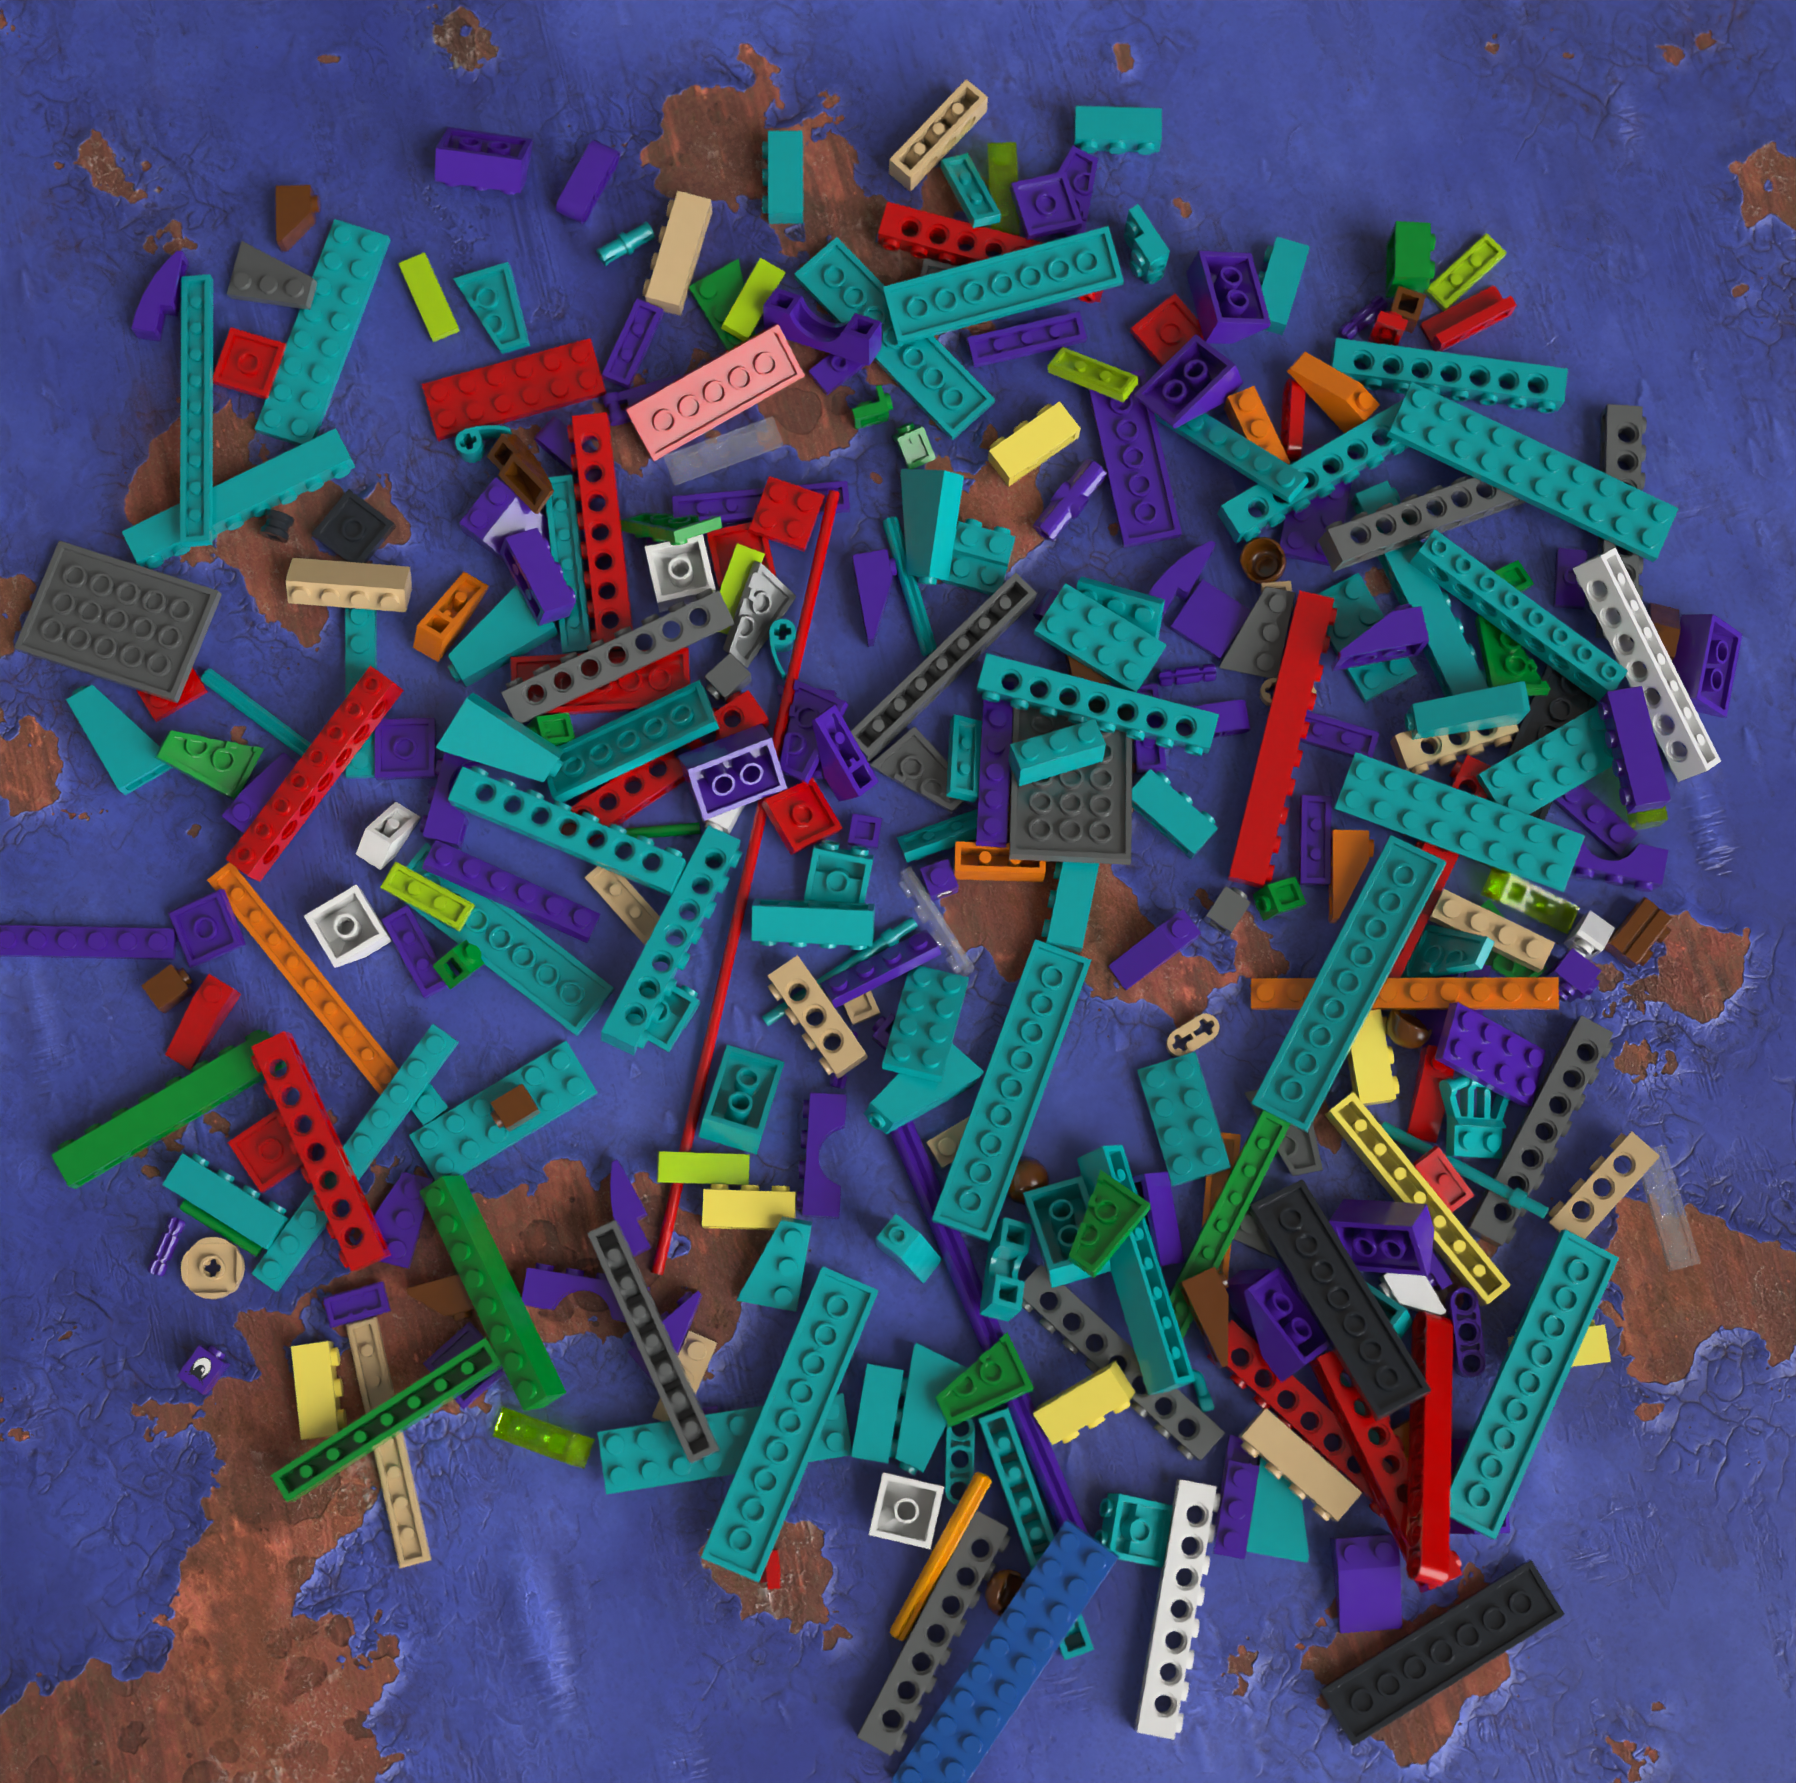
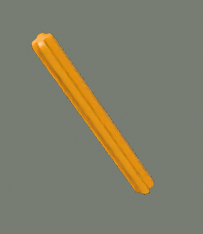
(940, 1556)

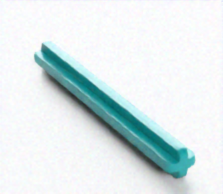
(909, 587)
(255, 712)

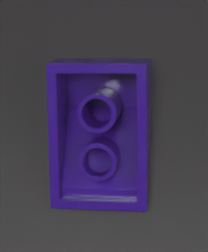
(1190, 383)
(500, 515)
(1392, 638)
(1283, 1325)
(1367, 1582)

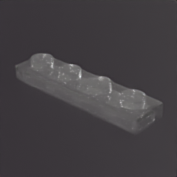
(723, 450)
(929, 913)
(1669, 1213)

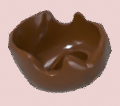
(1263, 560)
(1406, 1030)
(1028, 1176)
(1002, 1590)

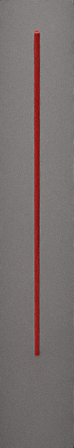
(745, 881)

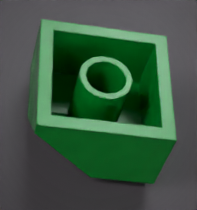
(1409, 257)

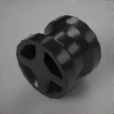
(276, 526)

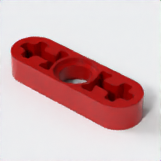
(1292, 419)

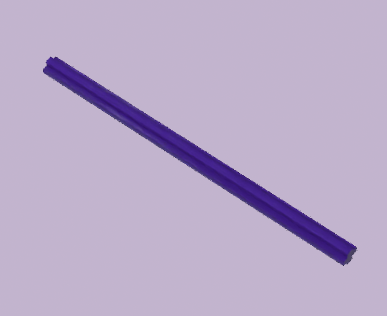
(985, 1328)

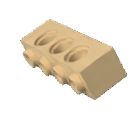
(938, 135)
(1413, 759)
(795, 975)
(1640, 1158)

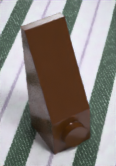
(1208, 1304)

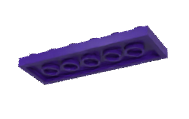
(1135, 468)

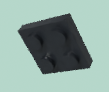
(353, 529)

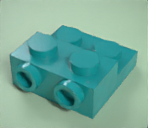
(1149, 251)
(980, 557)
(838, 873)
(674, 1018)
(1135, 1528)

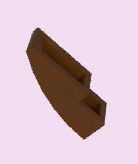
(521, 471)

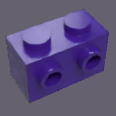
(1575, 975)

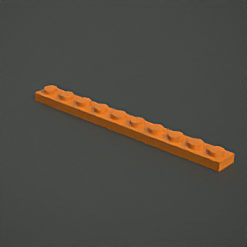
(305, 977)
(1422, 993)

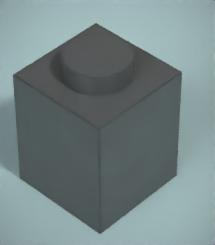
(727, 678)
(1227, 910)

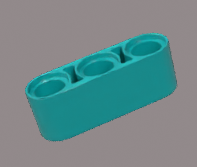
(955, 1474)

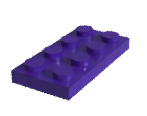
(1305, 528)
(1490, 1054)

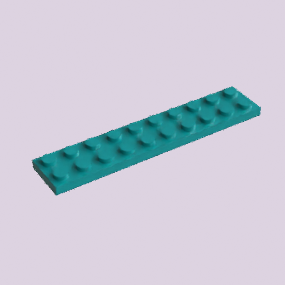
(1532, 472)
(1349, 983)
(1011, 1091)
(1529, 1383)
(789, 1424)

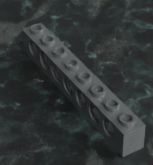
(1628, 421)
(1344, 552)
(943, 666)
(517, 690)
(1597, 1042)
(653, 1341)
(1205, 1431)
(873, 1729)

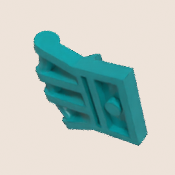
(1469, 1134)

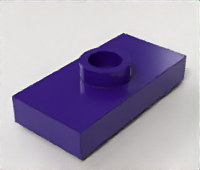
(833, 372)
(1566, 588)
(356, 1304)

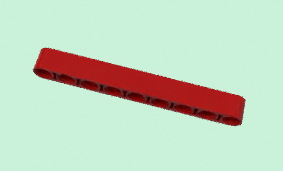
(1430, 1452)

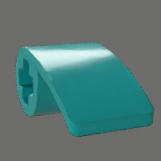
(476, 435)
(781, 645)

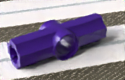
(1069, 500)

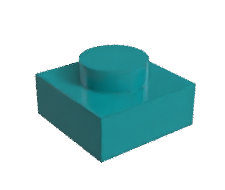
(429, 1105)

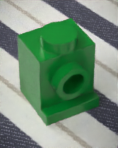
(465, 959)

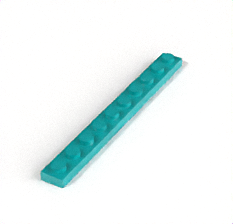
(196, 411)
(361, 1151)

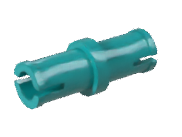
(625, 243)

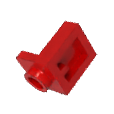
(771, 1573)

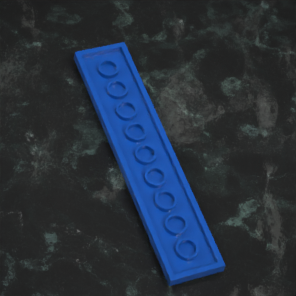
(1009, 1659)

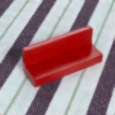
(1467, 318)

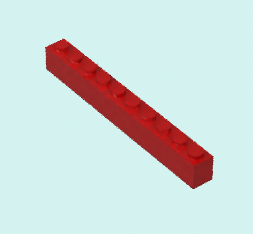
(1281, 740)

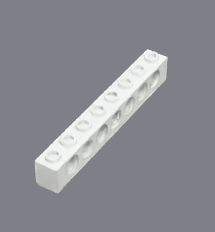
(1647, 650)
(1148, 1719)

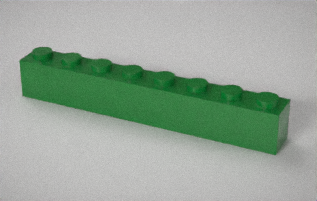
(160, 1113)
(493, 1292)
(387, 1421)

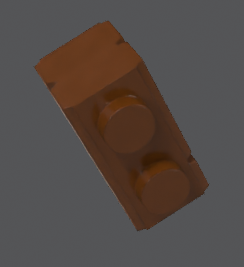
(1638, 933)

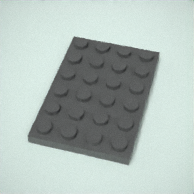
(118, 621)
(1078, 812)

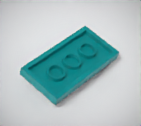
(1354, 616)
(1099, 639)
(925, 1023)
(1184, 1119)

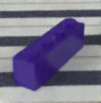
(1633, 750)

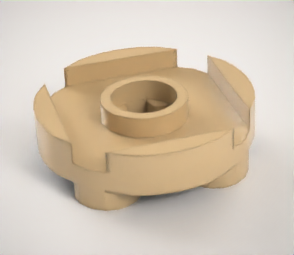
(200, 1255)

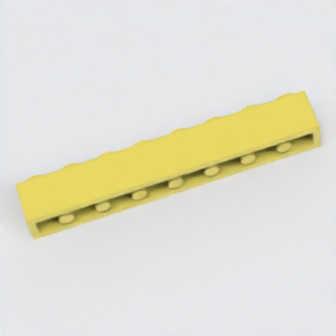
(1407, 1185)

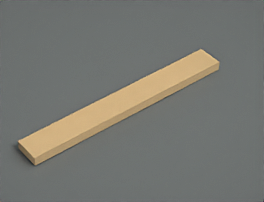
(392, 1456)

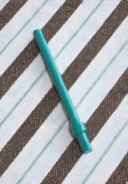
(888, 939)
(1517, 1197)

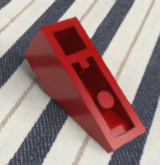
(202, 1021)
(1427, 1102)

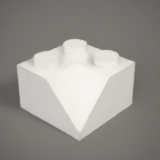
(679, 571)
(348, 927)
(906, 1510)

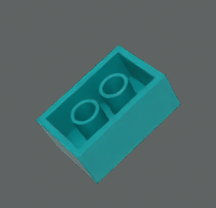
(1055, 1220)

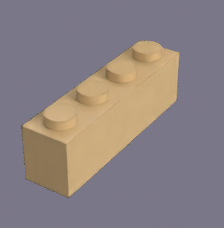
(678, 252)
(348, 584)
(1509, 938)
(1300, 1465)

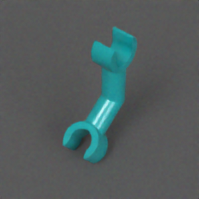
(1203, 1396)

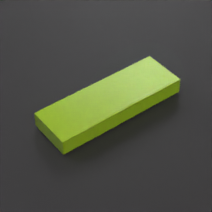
(1465, 272)
(429, 297)
(750, 302)
(1093, 374)
(737, 576)
(427, 896)
(703, 1168)

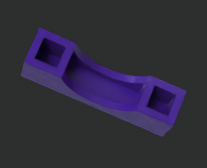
(854, 340)
(444, 820)
(1642, 867)
(825, 1116)
(547, 1288)

